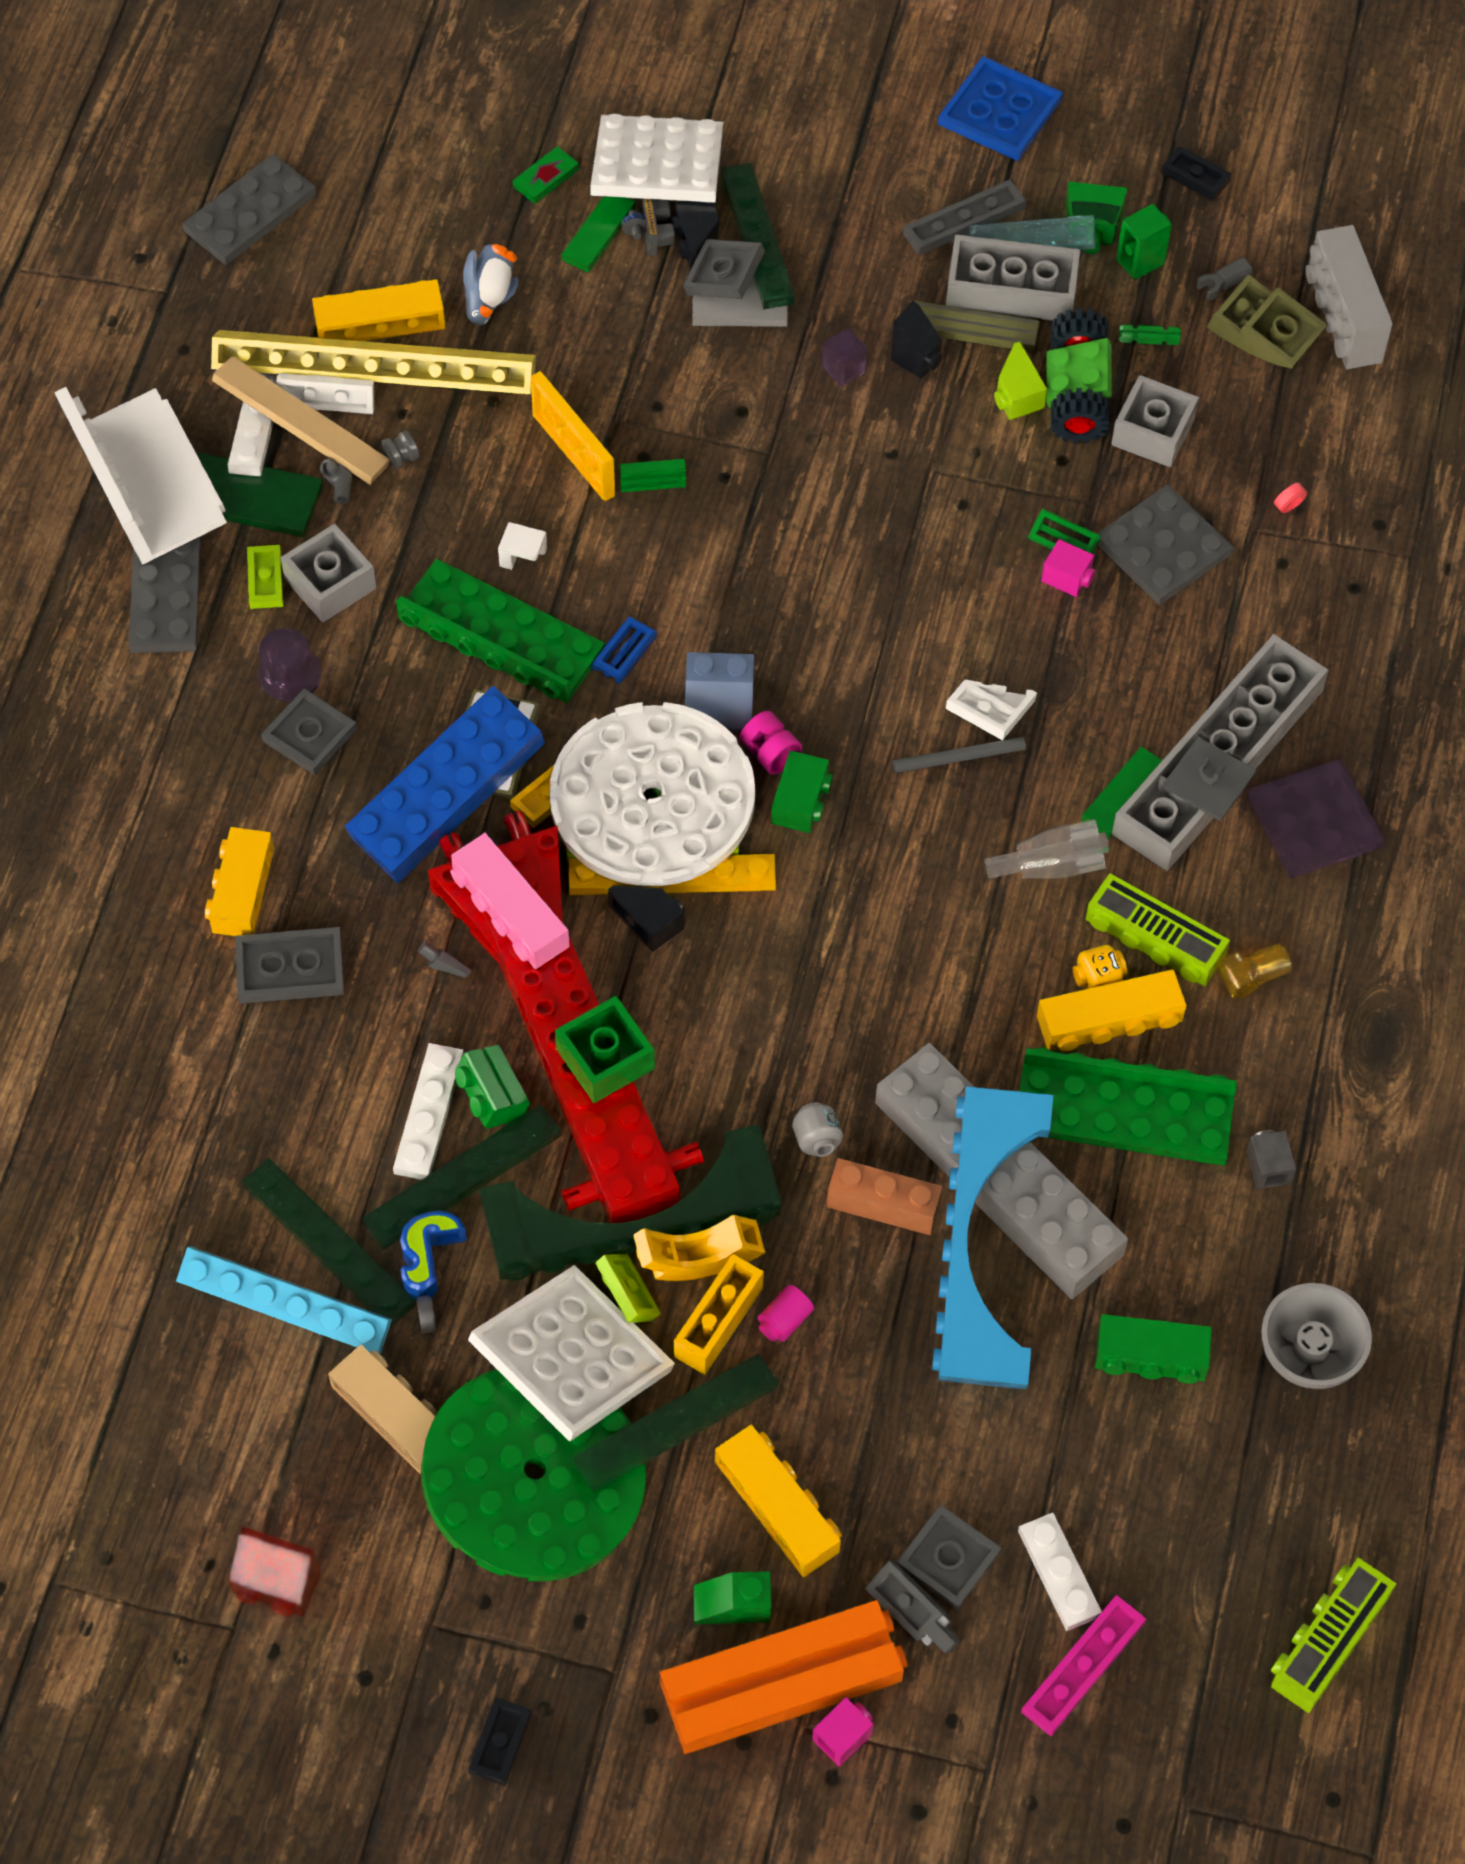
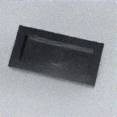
(1196, 173)
(500, 1741)

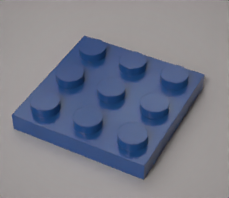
(1000, 108)

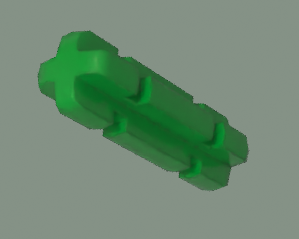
(1149, 334)

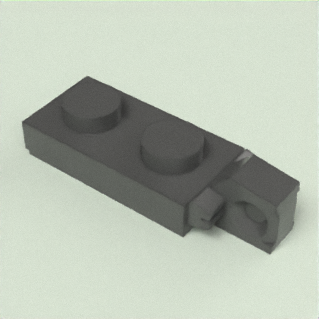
(912, 1607)

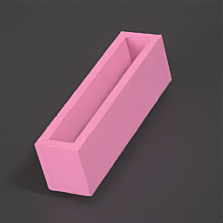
(509, 901)

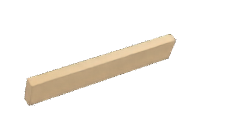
(300, 419)

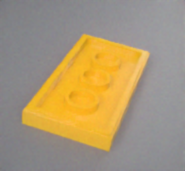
(572, 436)

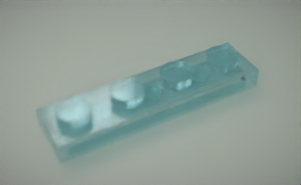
(1059, 232)

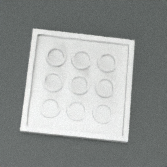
(657, 158)
(571, 1352)

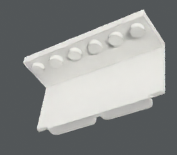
(147, 472)

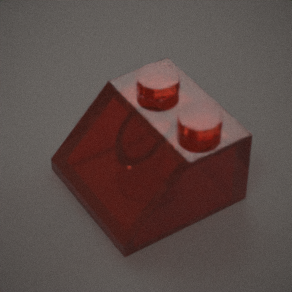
(273, 1573)

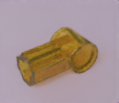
(1245, 973)

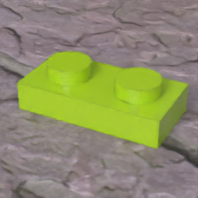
(265, 576)
(627, 1288)

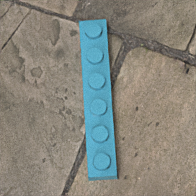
(283, 1300)

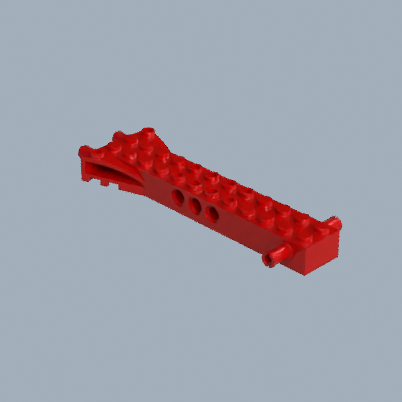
(615, 1134)

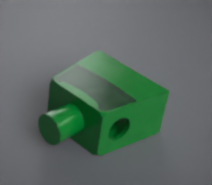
(1101, 201)

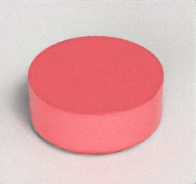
(1290, 498)

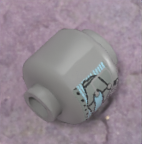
(817, 1129)

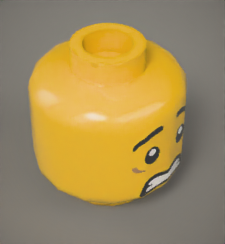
(1099, 967)

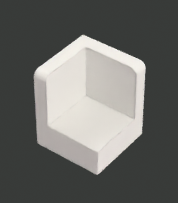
(522, 543)

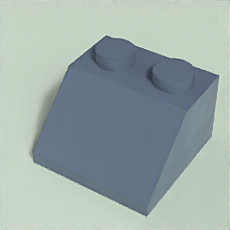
(721, 687)

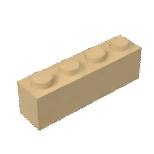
(384, 1402)

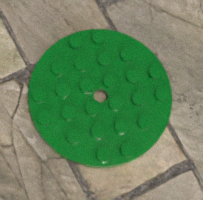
(501, 1515)

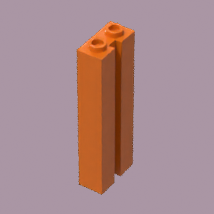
(782, 1676)

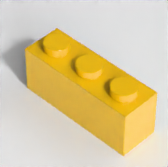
(240, 882)
(718, 1314)

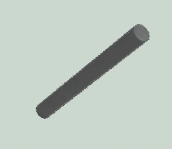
(958, 755)

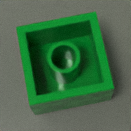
(605, 1049)

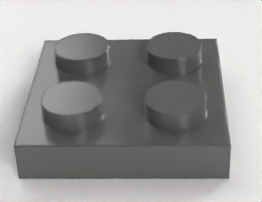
(724, 268)
(309, 732)
(949, 1557)

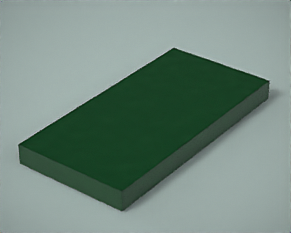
(271, 501)

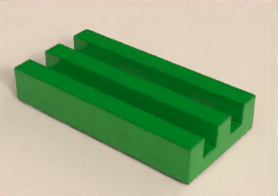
(652, 475)
(1038, 525)

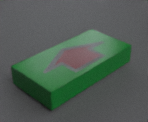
(546, 175)

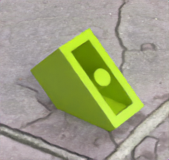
(1019, 385)

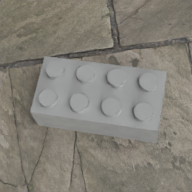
(1012, 277)
(1349, 297)

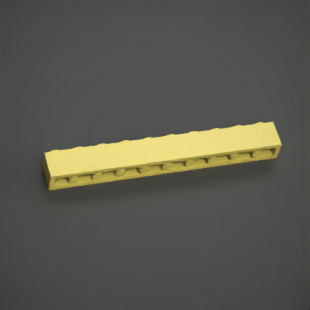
(376, 361)

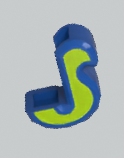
(416, 1242)

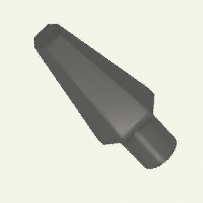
(443, 961)

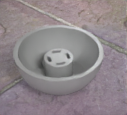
(1323, 1321)

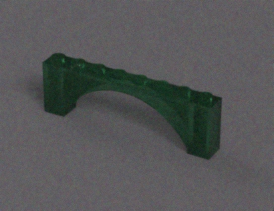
(535, 1239)

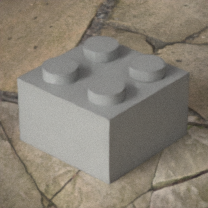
(1154, 421)
(328, 573)

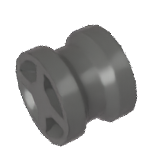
(400, 449)

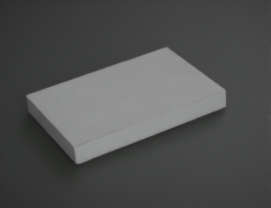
(737, 312)

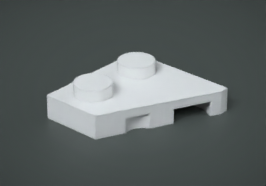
(990, 706)

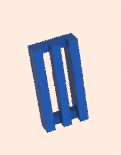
(611, 669)

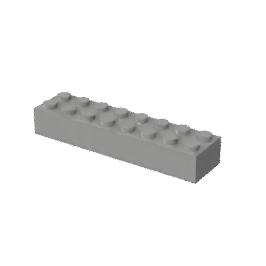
(1242, 722)
(1023, 1195)

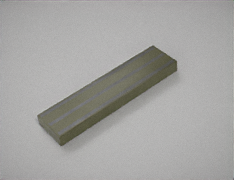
(981, 326)

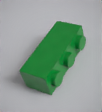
(1153, 1348)

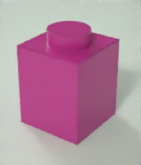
(1068, 568)
(843, 1730)

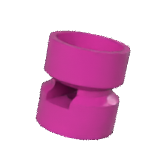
(769, 741)

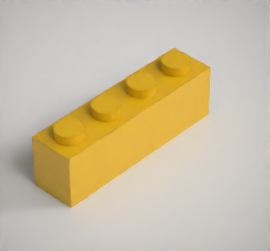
(380, 312)
(1111, 1011)
(778, 1500)

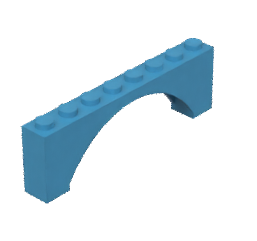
(972, 1341)

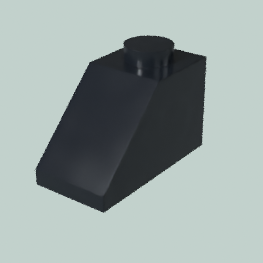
(915, 342)
(648, 913)

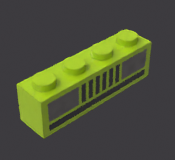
(1156, 930)
(1332, 1635)

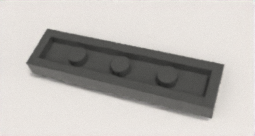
(955, 219)

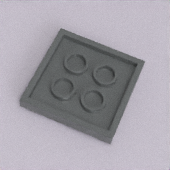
(1164, 544)

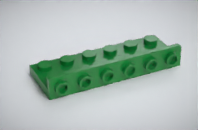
(500, 630)
(1133, 1105)

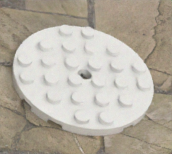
(662, 839)

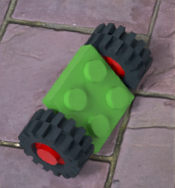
(1079, 375)

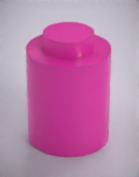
(785, 1314)

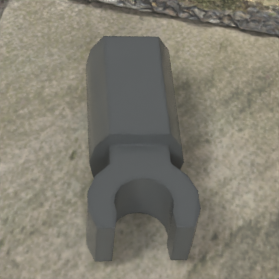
(1225, 278)

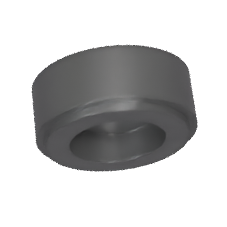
(426, 1314)

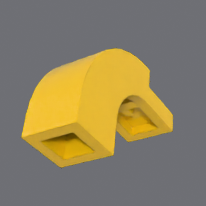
(698, 1253)

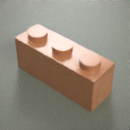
(884, 1196)

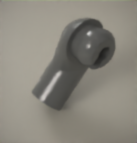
(339, 478)

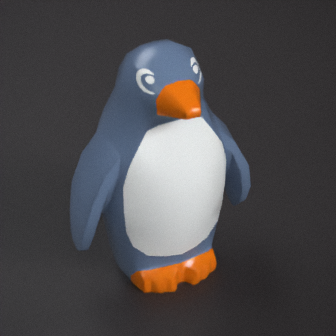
(488, 281)

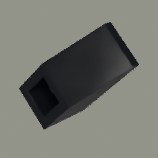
(694, 224)

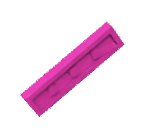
(1083, 1665)

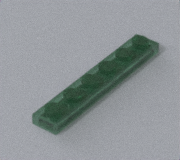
(755, 226)
(464, 1174)
(328, 1242)
(675, 1422)

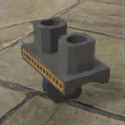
(645, 222)

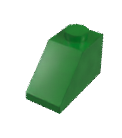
(733, 1599)

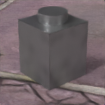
(1270, 1159)

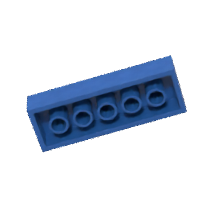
(445, 784)

